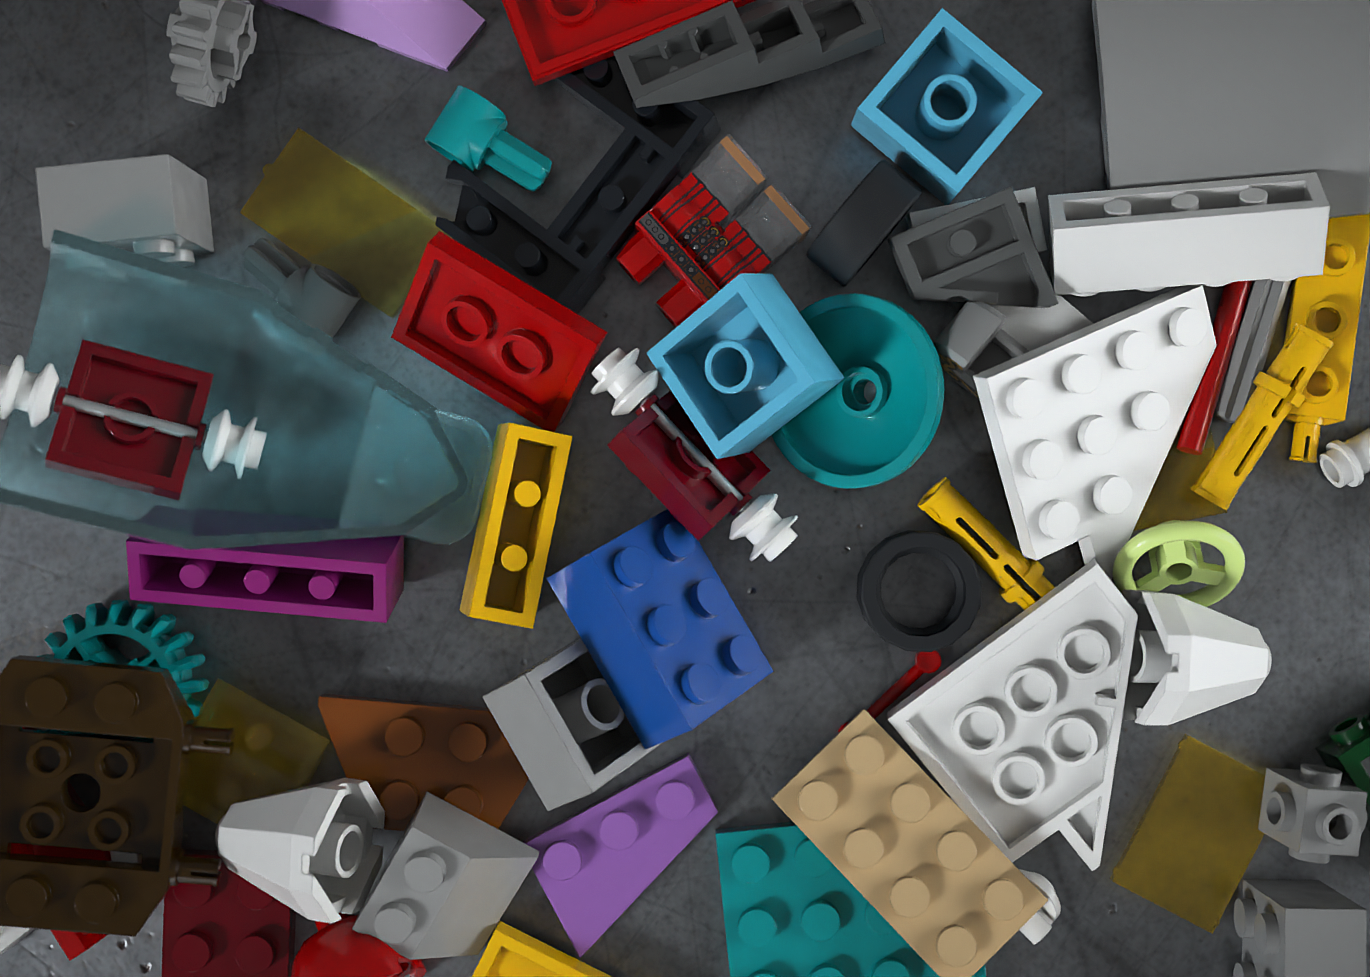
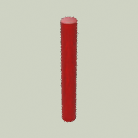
(1204, 402)

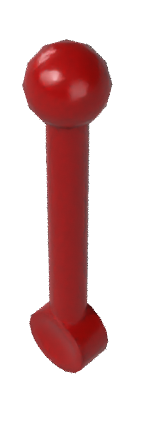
(924, 663)

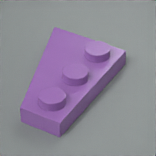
(618, 846)

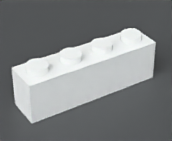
(1187, 234)

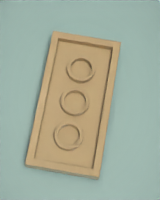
(909, 849)

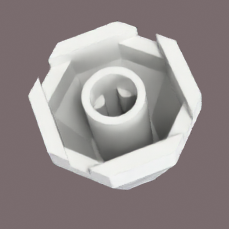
(1188, 659)
(307, 846)

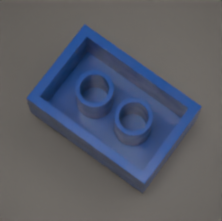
(660, 628)

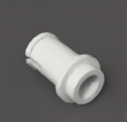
(1348, 460)

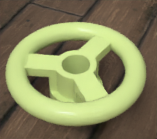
(1178, 559)

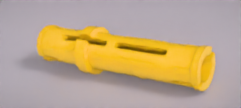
(1267, 407)
(945, 505)

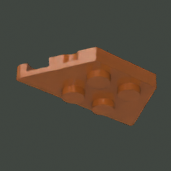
(423, 749)

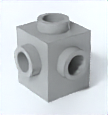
(1313, 812)

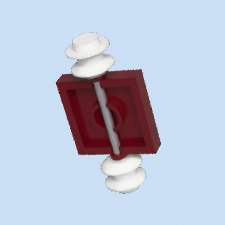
(129, 419)
(680, 467)

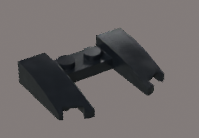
(602, 213)

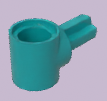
(476, 135)

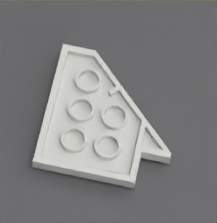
(1033, 719)

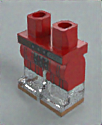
(689, 235)

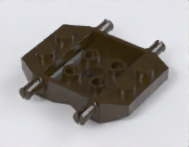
(138, 784)

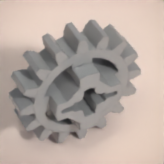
(210, 47)

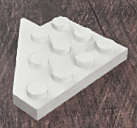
(1093, 420)

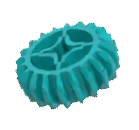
(86, 642)

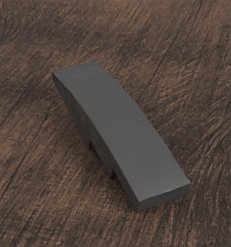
(738, 52)

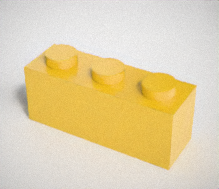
(515, 525)

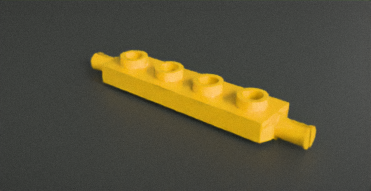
(1331, 308)

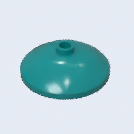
(841, 434)

